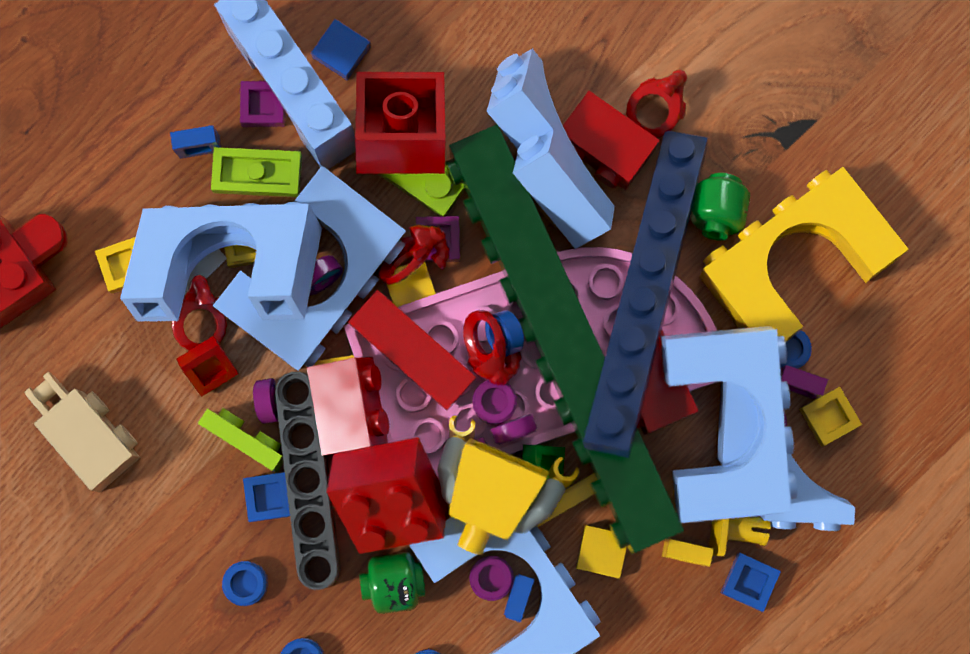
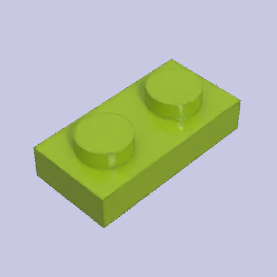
(256, 172)
(431, 190)
(228, 427)

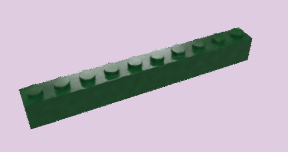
(560, 331)

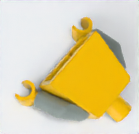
(495, 489)

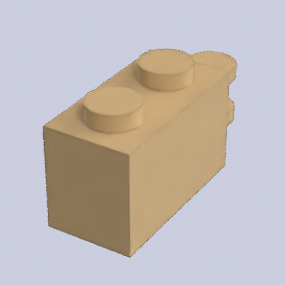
(83, 433)

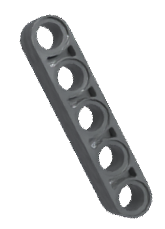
(302, 503)

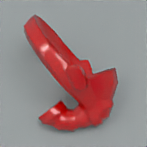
(671, 90)
(420, 246)
(198, 297)
(488, 365)

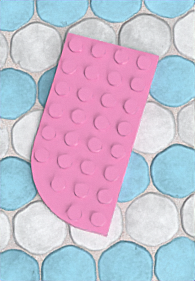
(598, 283)

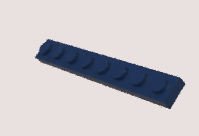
(645, 295)

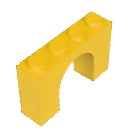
(831, 209)

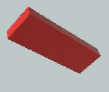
(412, 350)

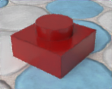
(207, 366)

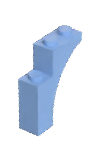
(545, 156)
(736, 434)

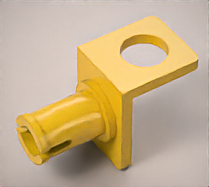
(736, 529)

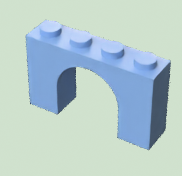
(291, 77)
(177, 239)
(365, 241)
(760, 478)
(560, 622)

